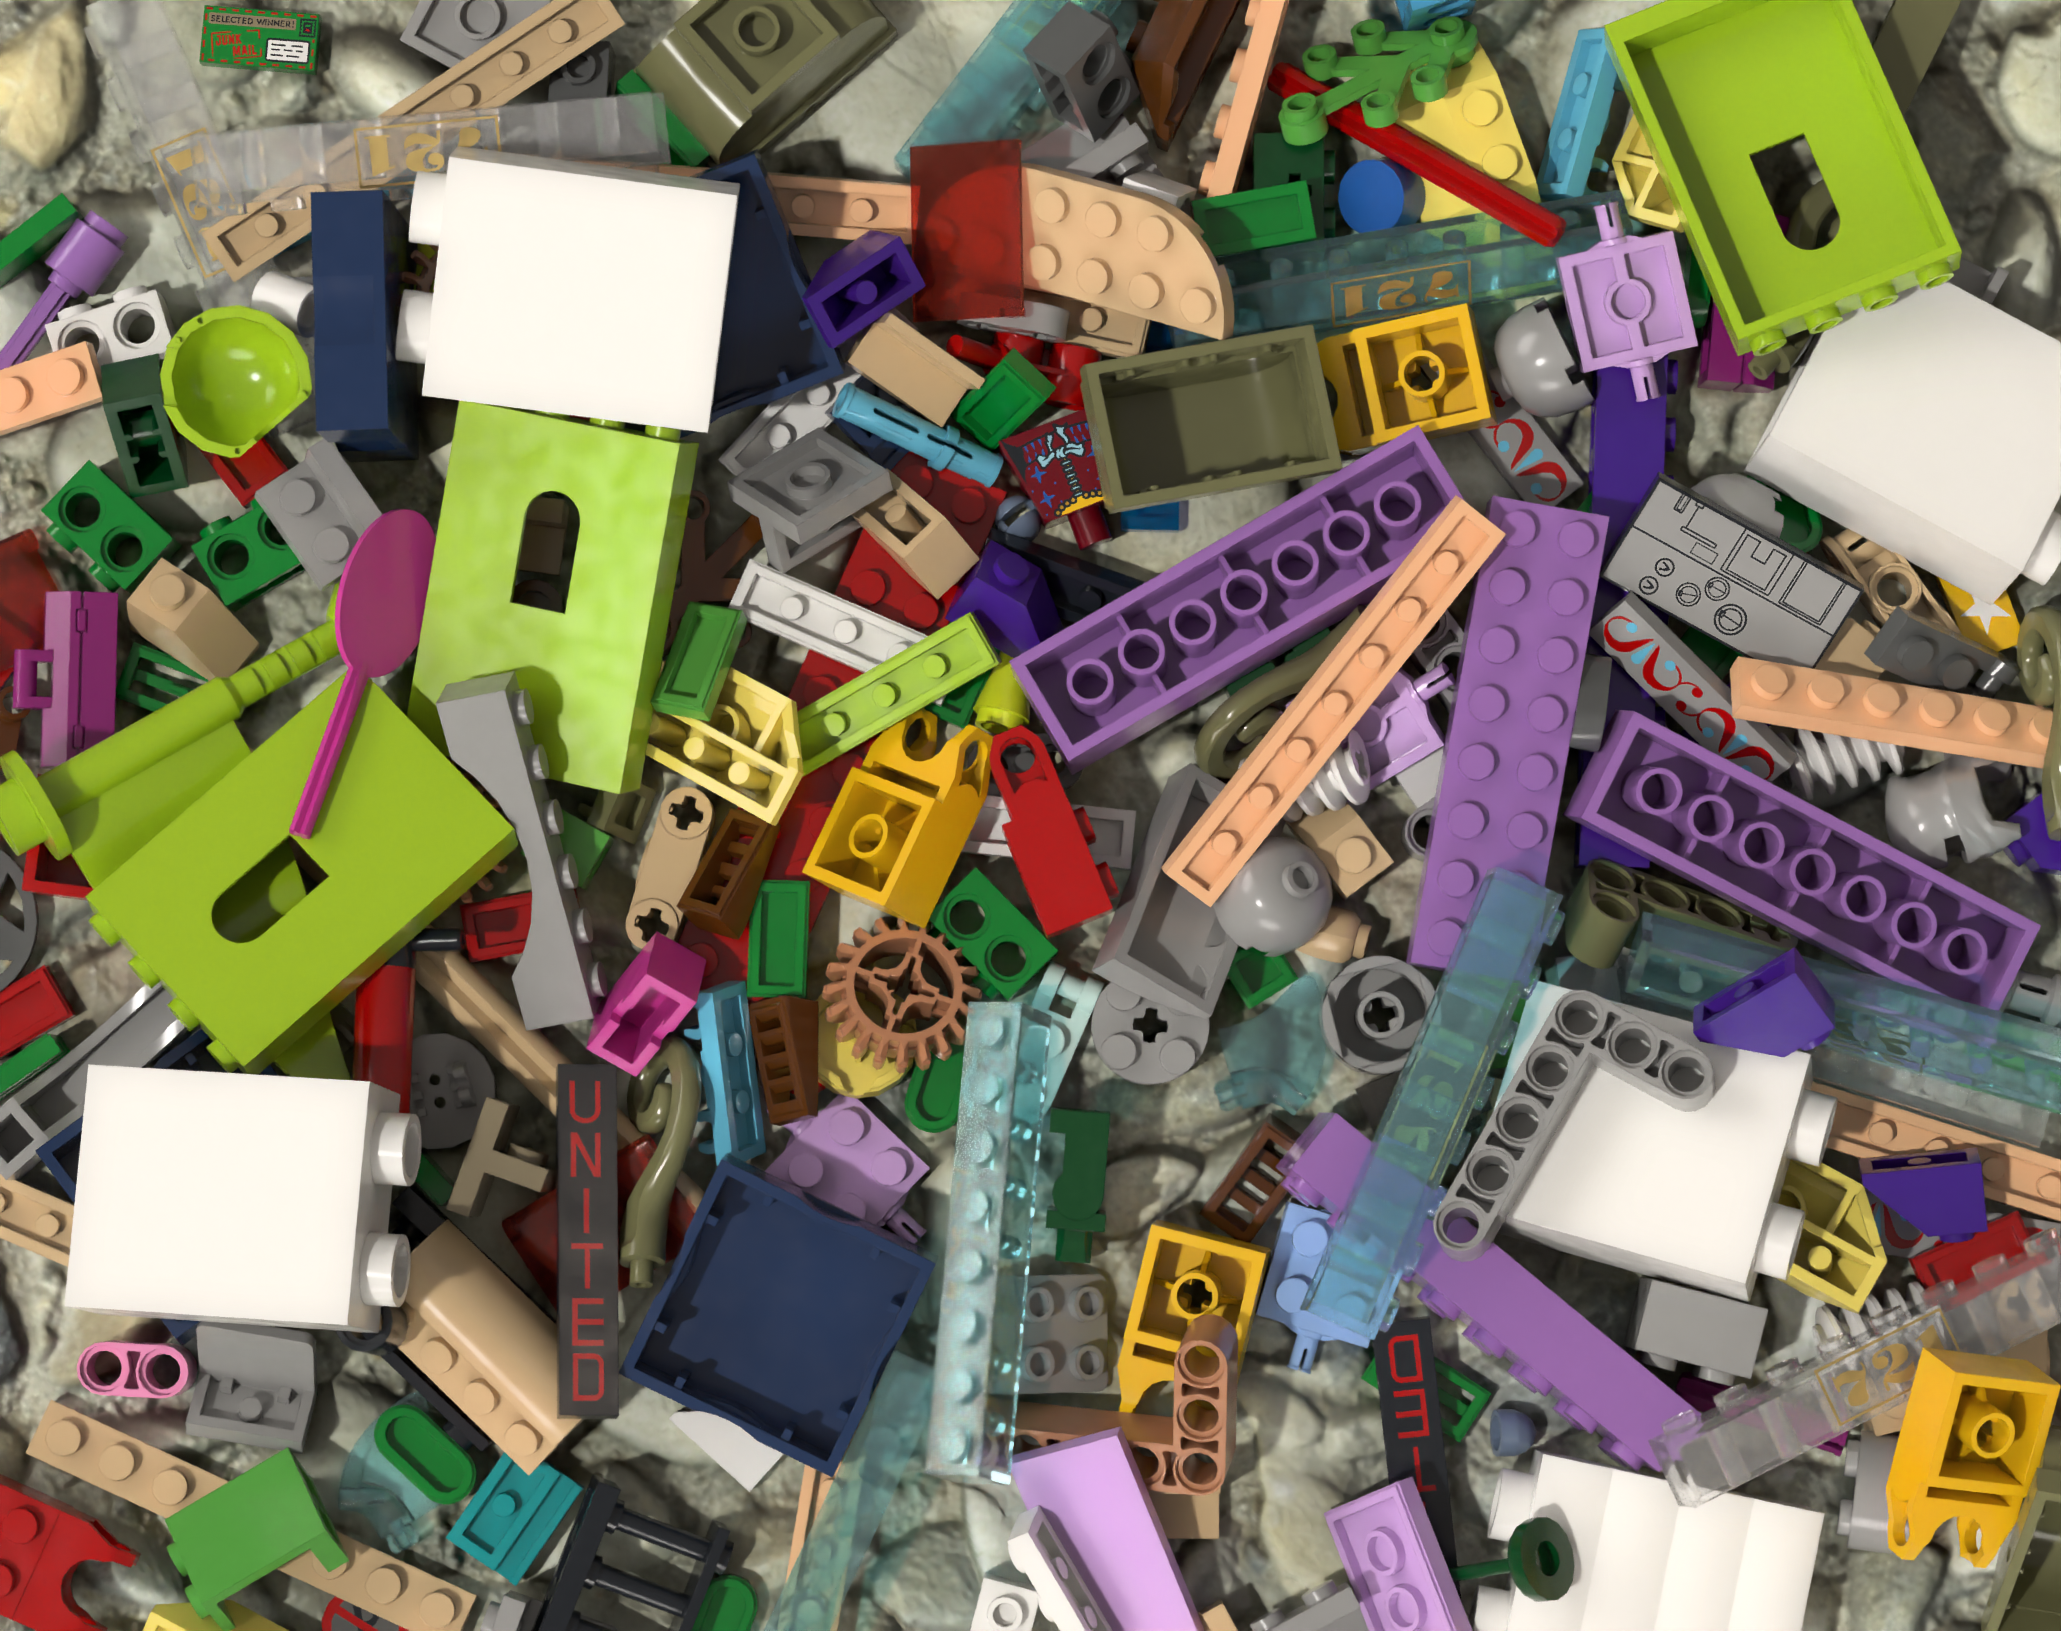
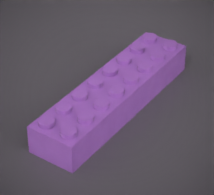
(1234, 603)
(1509, 714)
(1797, 865)
(1505, 1311)

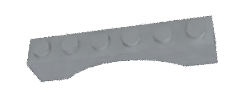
(492, 740)
(57, 1097)

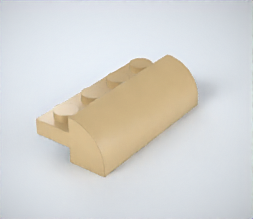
(484, 1346)

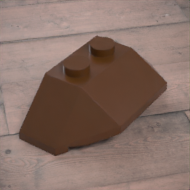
(1174, 57)

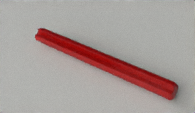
(1430, 162)

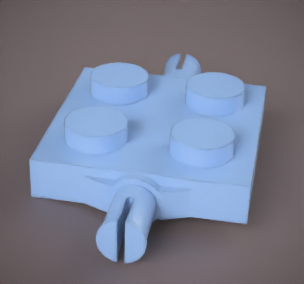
(1290, 1270)

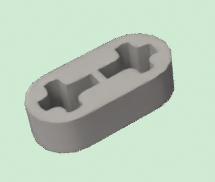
(1041, 322)

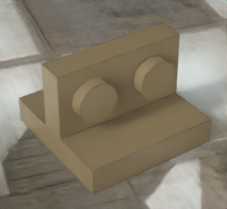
(488, 1159)

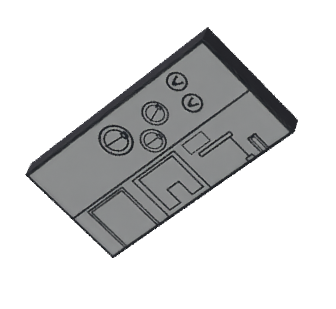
(1729, 577)

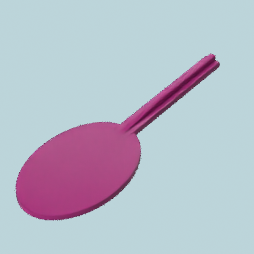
(375, 631)

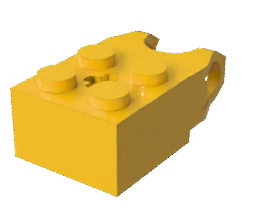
(1375, 374)
(903, 820)
(1163, 1311)
(1967, 1450)

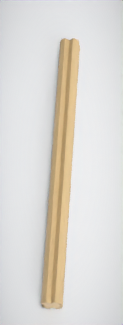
(499, 1027)

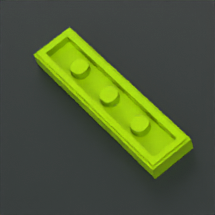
(894, 690)

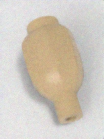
(1339, 938)

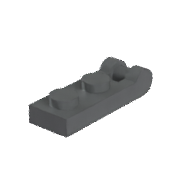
(1938, 656)

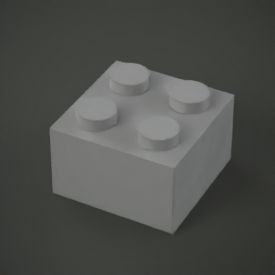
(1694, 1328)

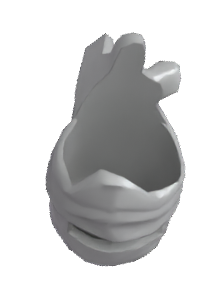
(1945, 813)

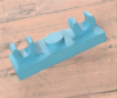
(1579, 120)
(728, 1072)

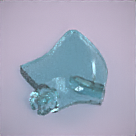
(1274, 1054)
(381, 1491)

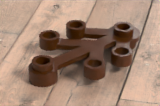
(703, 579)

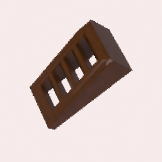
(729, 907)
(785, 1044)
(1227, 1220)

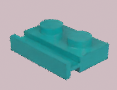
(514, 1516)

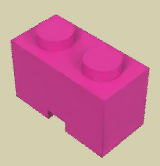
(646, 1004)

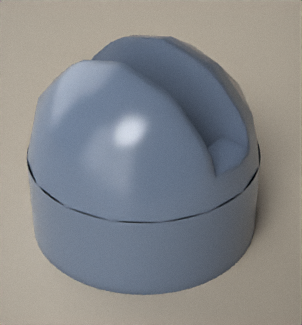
(1025, 526)
(1511, 1432)

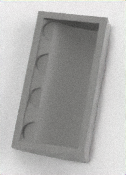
(1161, 934)

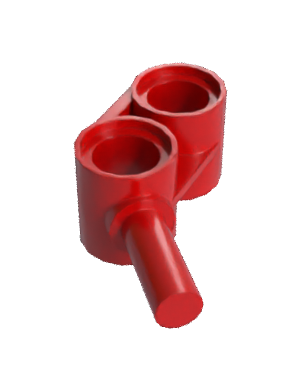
(1059, 364)

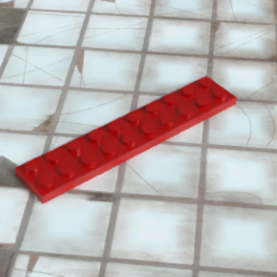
(886, 589)

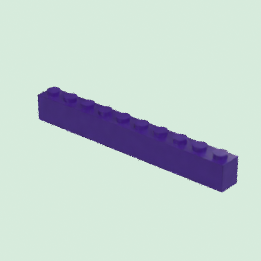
(1624, 459)

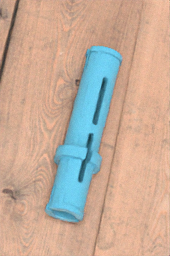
(939, 445)

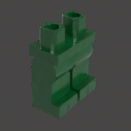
(1081, 1184)

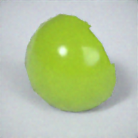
(232, 378)

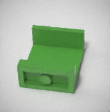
(249, 1532)

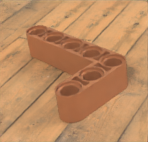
(1169, 1438)

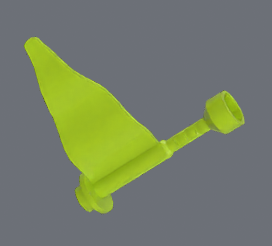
(149, 773)

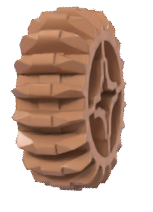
(882, 984)

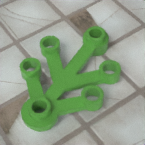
(1443, 46)

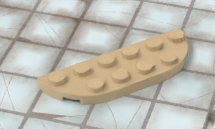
(1121, 252)

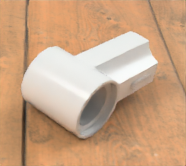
(287, 300)

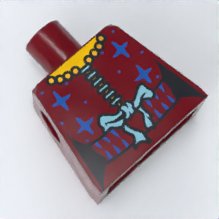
(1060, 476)

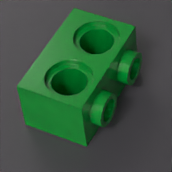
(118, 520)
(267, 564)
(1001, 926)

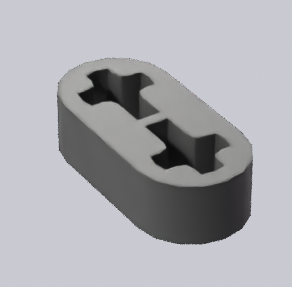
(1591, 703)

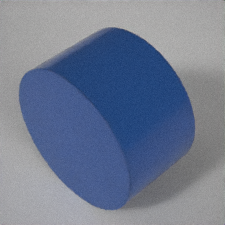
(1380, 195)

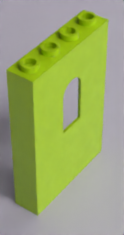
(1749, 75)
(601, 658)
(392, 835)

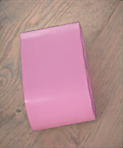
(137, 1369)

